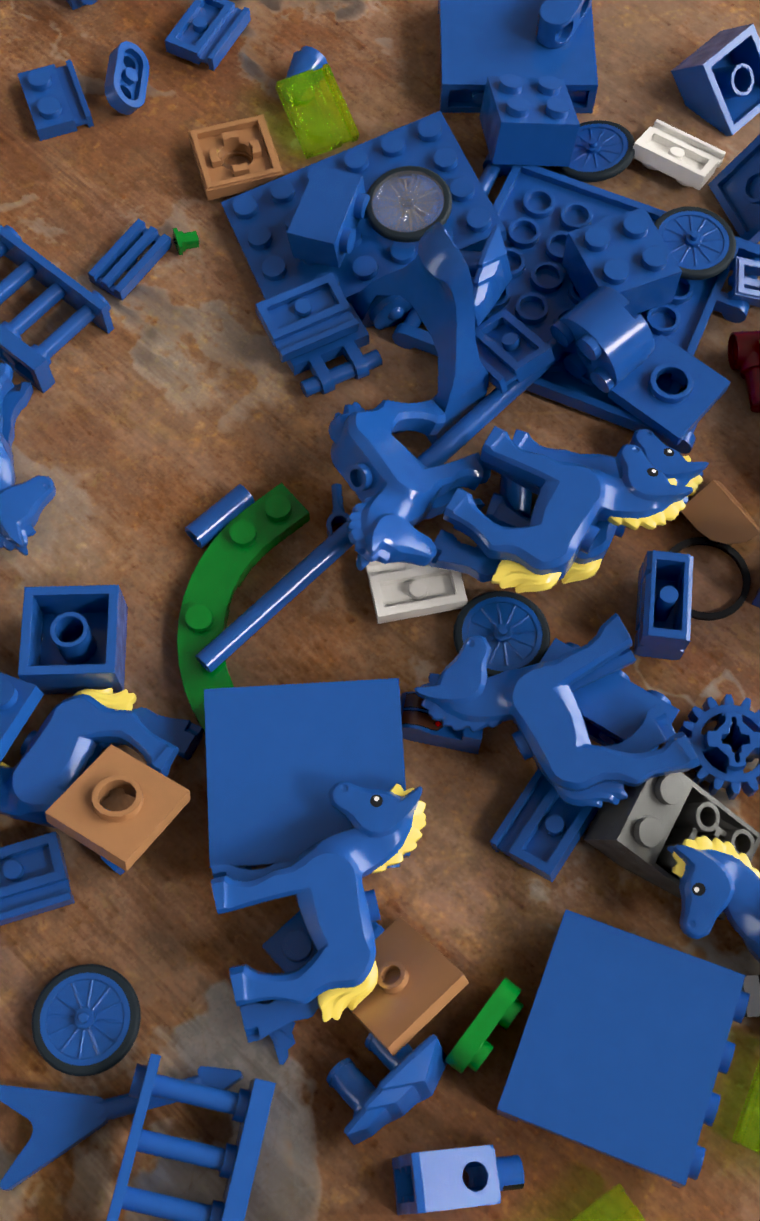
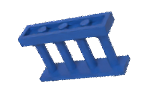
(34, 361)
(233, 1162)

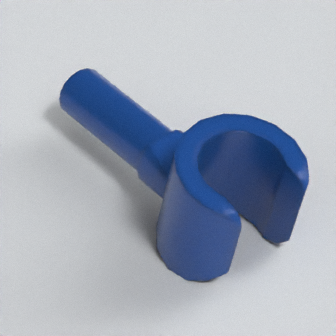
(338, 512)

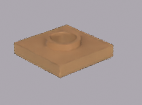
(242, 138)
(124, 833)

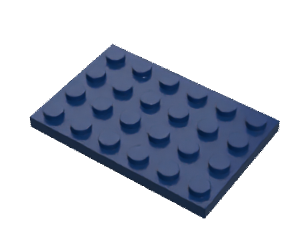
(265, 212)

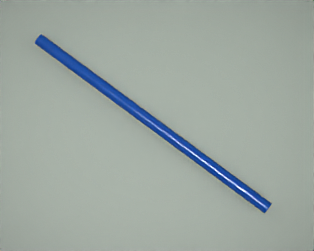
(338, 542)

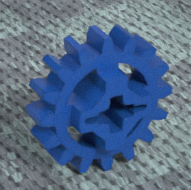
(717, 760)

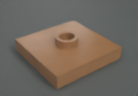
(410, 986)

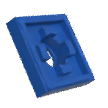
(669, 413)

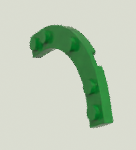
(216, 578)

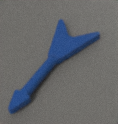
(67, 1119)

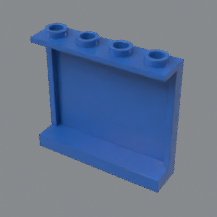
(501, 39)
(282, 751)
(625, 1048)

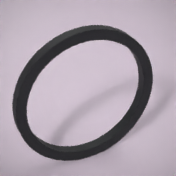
(739, 561)

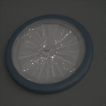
(408, 203)

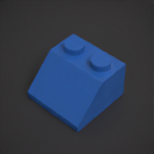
(723, 79)

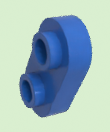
(127, 78)

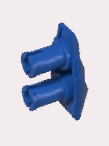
(490, 273)
(410, 1080)

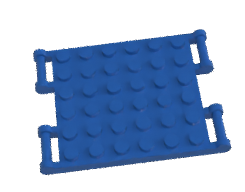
(538, 213)

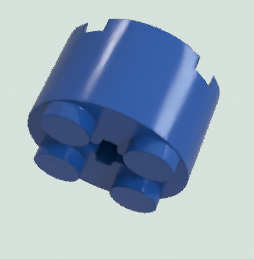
(603, 338)

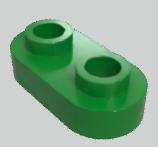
(472, 1046)

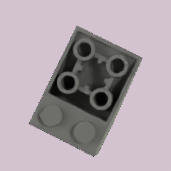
(661, 816)

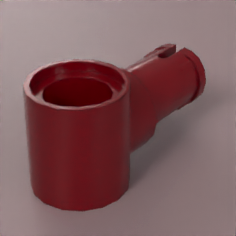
(745, 356)

